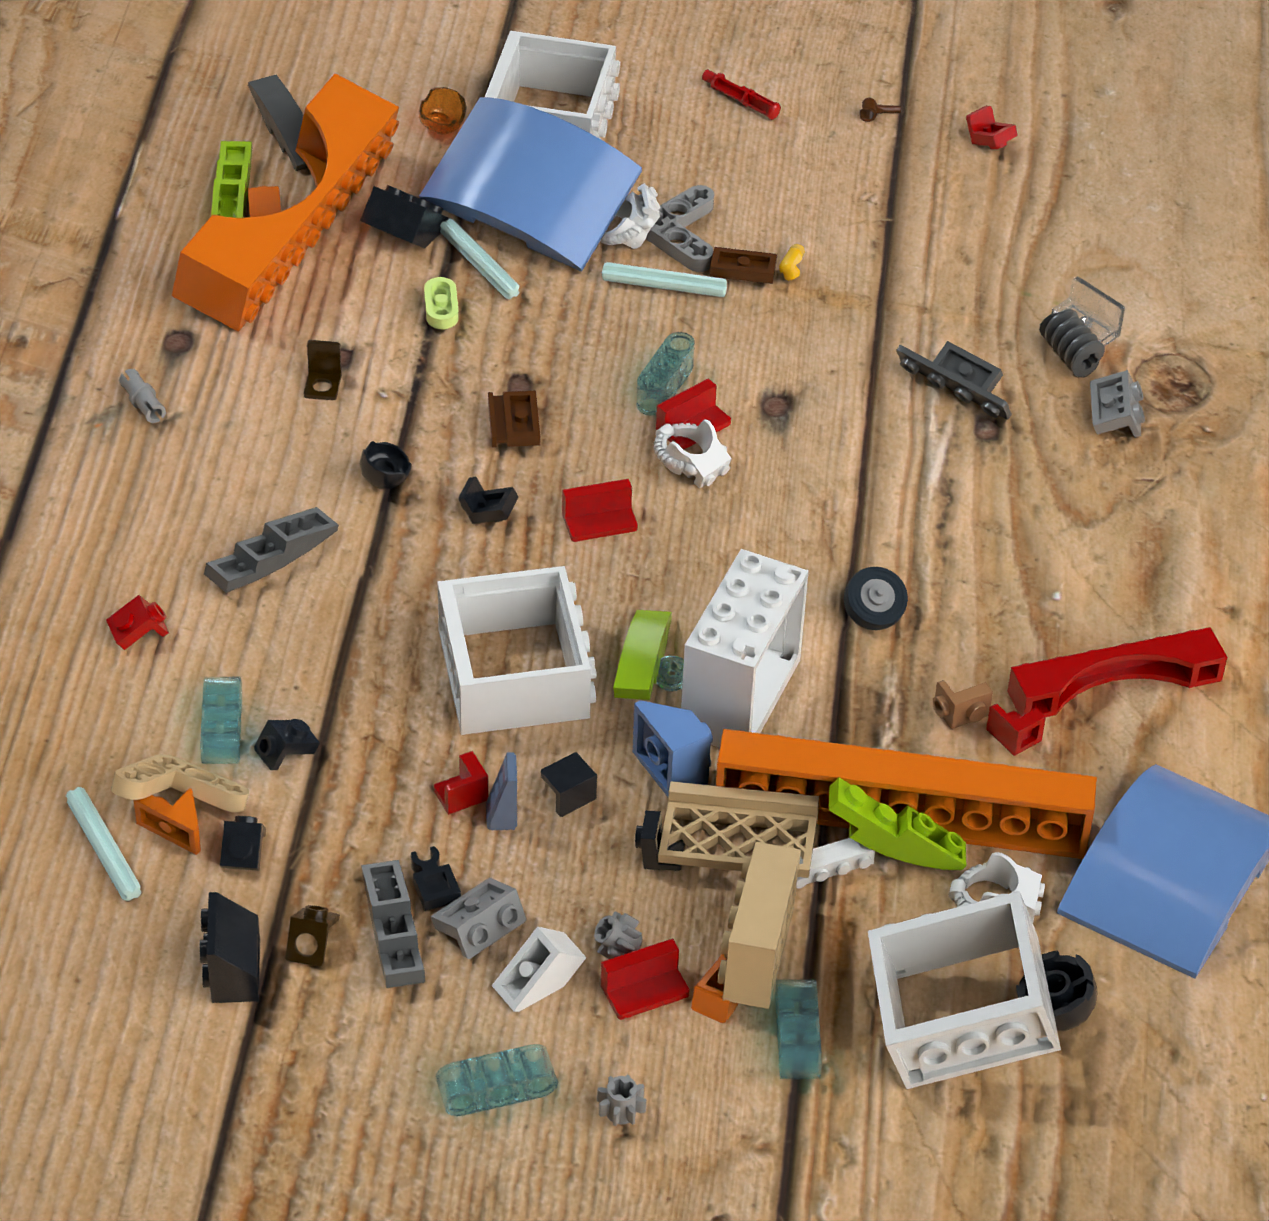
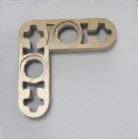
(167, 771)

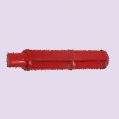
(746, 96)

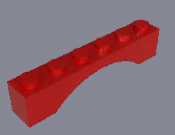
(1180, 658)

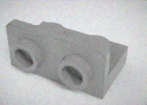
(1116, 403)
(481, 916)

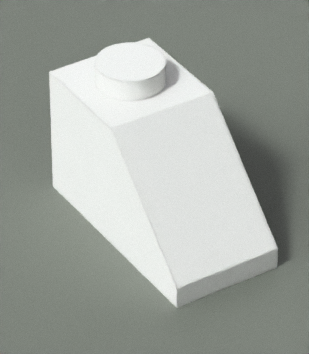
(538, 968)

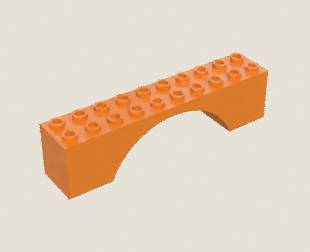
(240, 261)

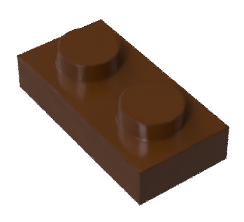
(743, 265)

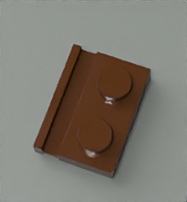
(514, 418)

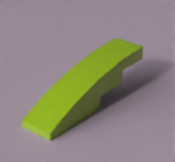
(232, 179)
(642, 654)

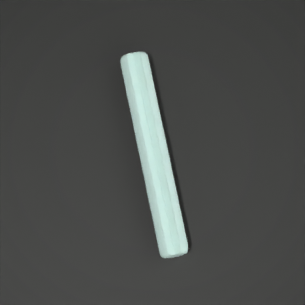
(479, 258)
(664, 279)
(103, 844)

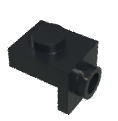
(488, 504)
(283, 739)
(649, 838)
(242, 843)

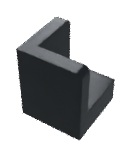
(572, 783)

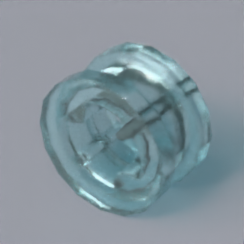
(667, 681)

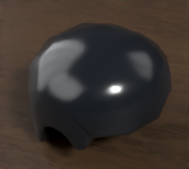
(384, 465)

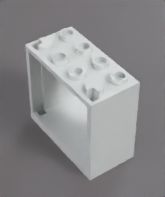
(560, 67)
(511, 603)
(745, 645)
(974, 1037)

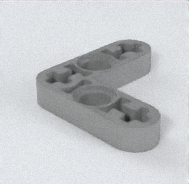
(694, 252)

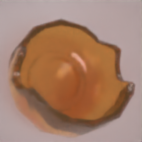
(442, 110)

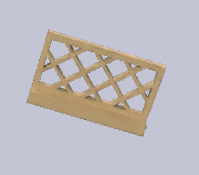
(742, 809)

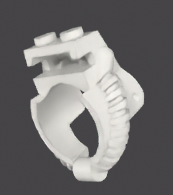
(638, 217)
(704, 466)
(1006, 873)

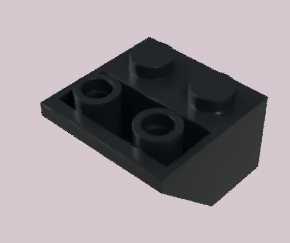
(403, 215)
(230, 951)

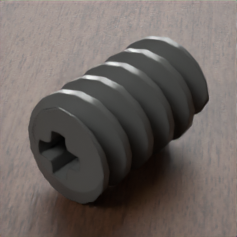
(1073, 341)

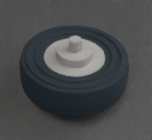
(875, 598)

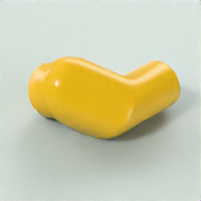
(790, 260)

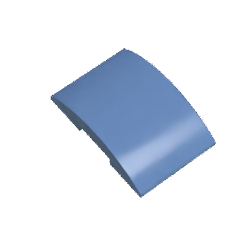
(533, 179)
(1169, 869)

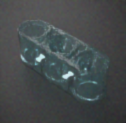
(665, 372)
(221, 720)
(798, 1029)
(496, 1080)

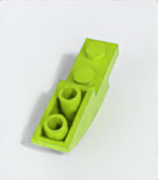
(902, 836)

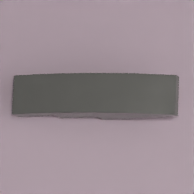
(279, 114)
(279, 545)
(393, 924)

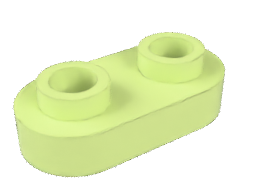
(441, 303)

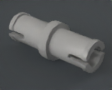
(142, 395)

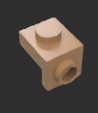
(963, 706)

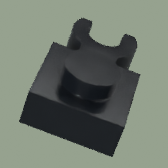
(433, 882)

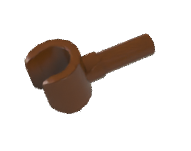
(871, 108)

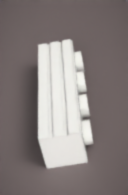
(836, 859)

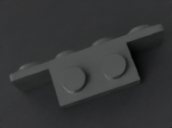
(961, 372)

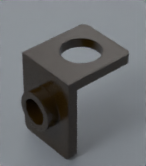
(323, 366)
(314, 921)

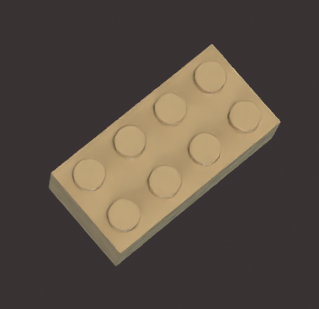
(759, 924)

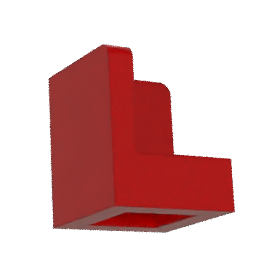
(1016, 731)
(465, 789)

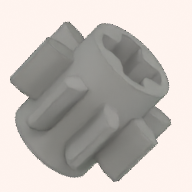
(617, 935)
(621, 1100)

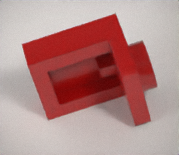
(986, 131)
(136, 620)

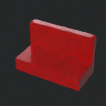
(692, 407)
(598, 510)
(643, 979)

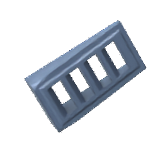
(502, 800)

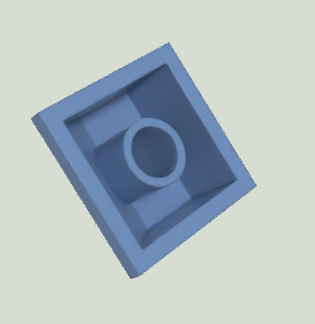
(671, 744)

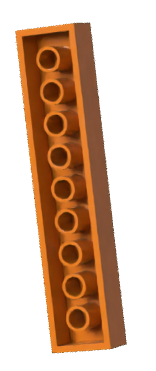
(975, 799)

